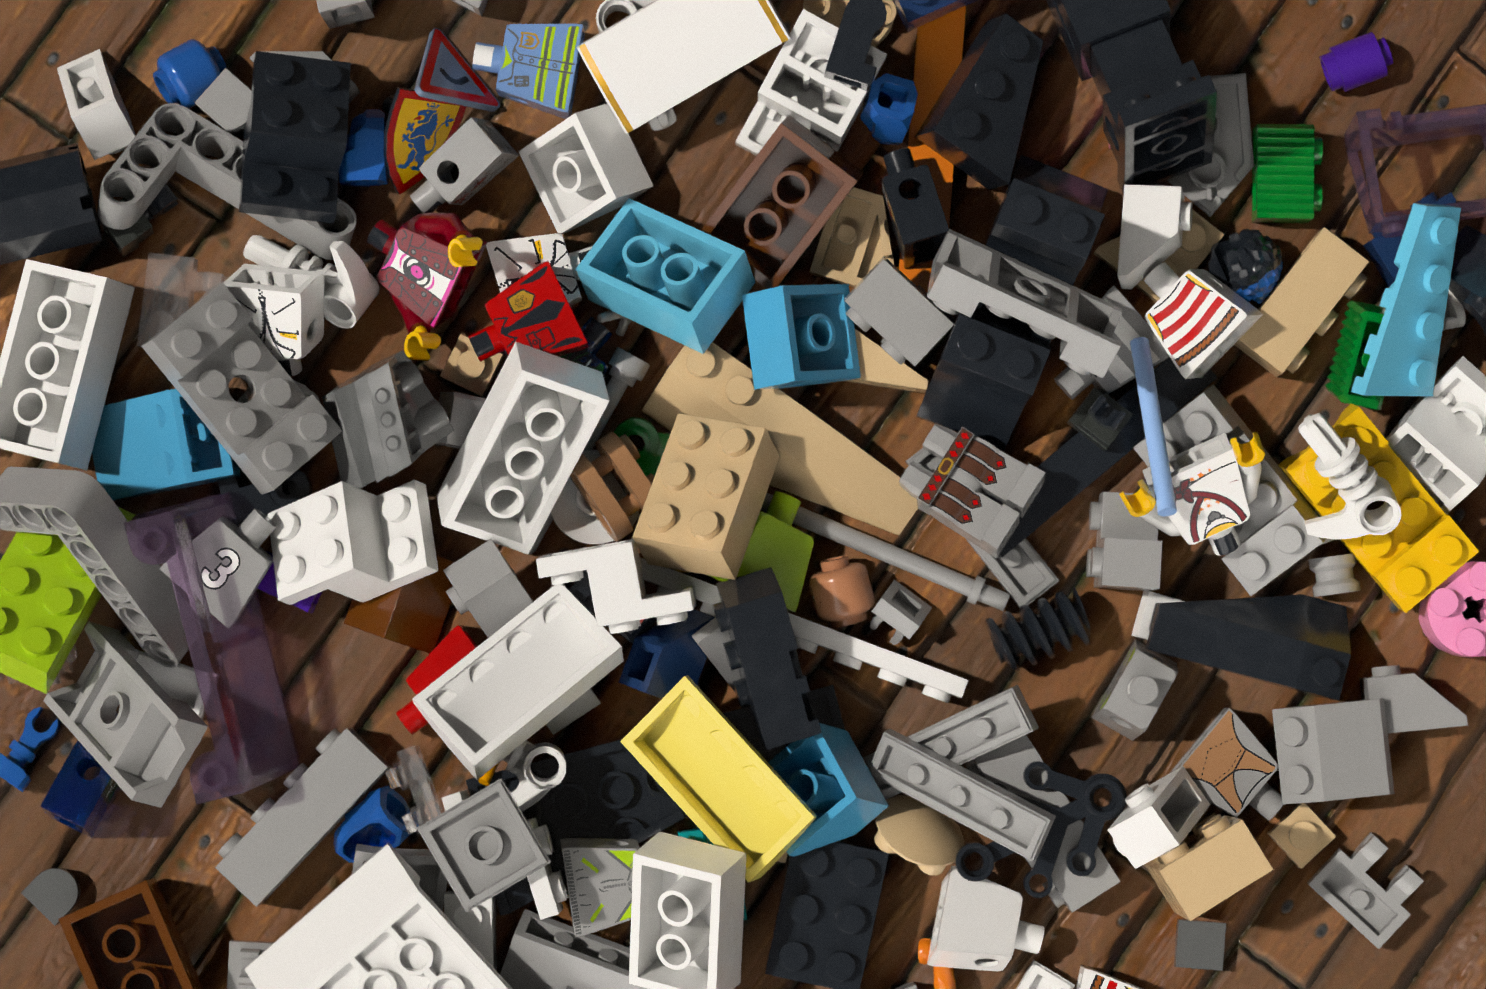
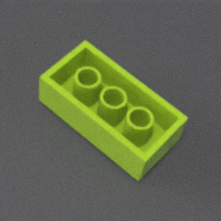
(41, 607)

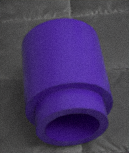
(1356, 62)

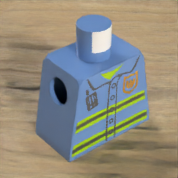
(535, 65)

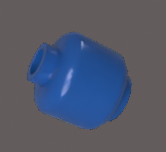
(187, 72)

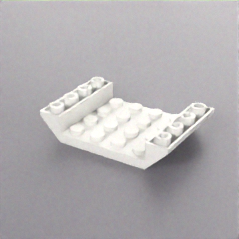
(375, 935)

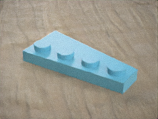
(1411, 329)

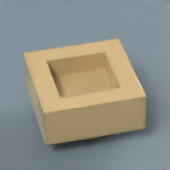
(467, 371)
(1301, 834)

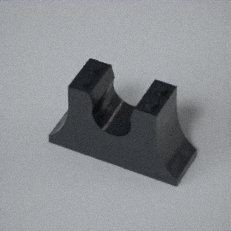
(996, 361)

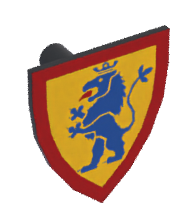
(414, 132)

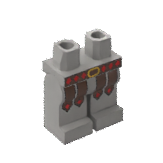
(973, 487)

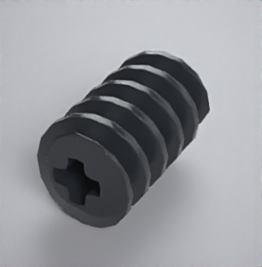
(1039, 630)

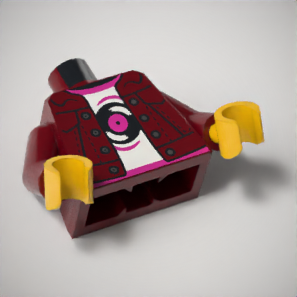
(426, 272)

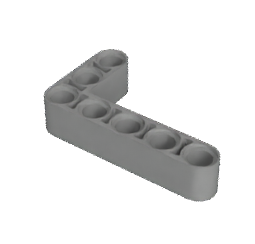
(222, 177)
(94, 532)

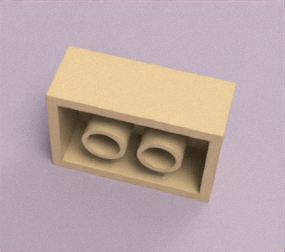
(706, 496)
(1209, 865)

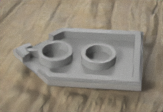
(1231, 148)

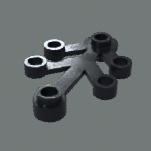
(1081, 807)

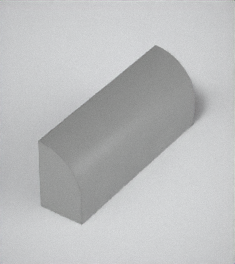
(551, 957)

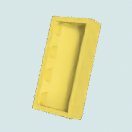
(718, 778)

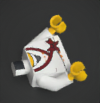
(1210, 490)

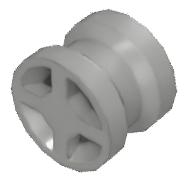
(1334, 575)

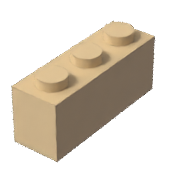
(1303, 303)

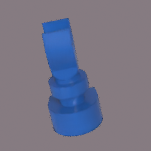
(23, 750)

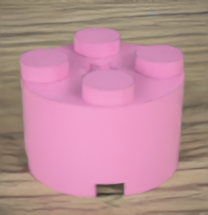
(1442, 612)

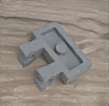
(1358, 897)

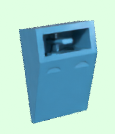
(156, 447)

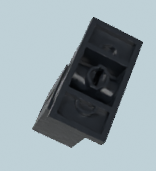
(1153, 105)

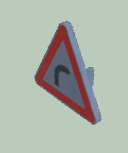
(449, 78)

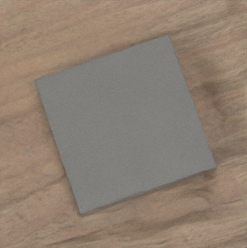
(484, 845)

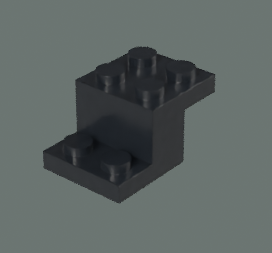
(295, 137)

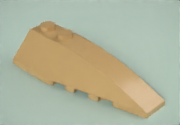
(813, 456)

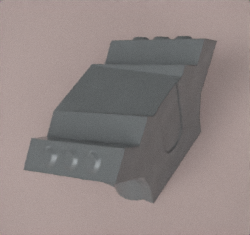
(383, 420)

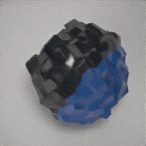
(1247, 264)

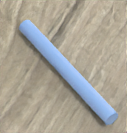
(1153, 427)

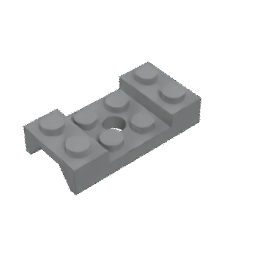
(974, 273)
(276, 425)
(1276, 529)
(151, 734)

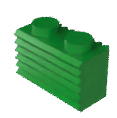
(1285, 173)
(1351, 360)

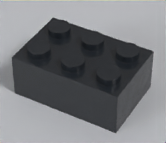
(827, 915)

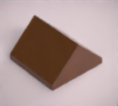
(408, 614)

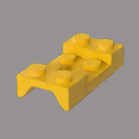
(1424, 544)

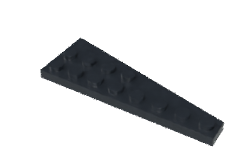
(615, 796)

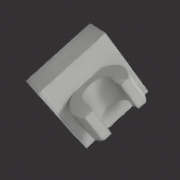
(901, 611)
(240, 955)

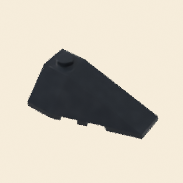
(1270, 639)

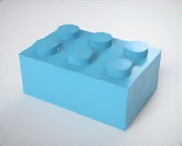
(666, 275)

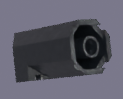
(45, 204)

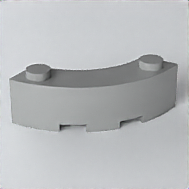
(494, 596)

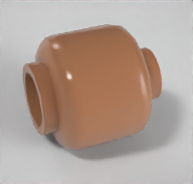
(841, 591)

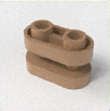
(618, 457)

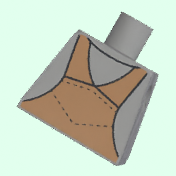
(1232, 767)

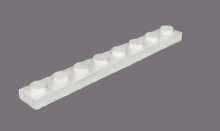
(810, 635)

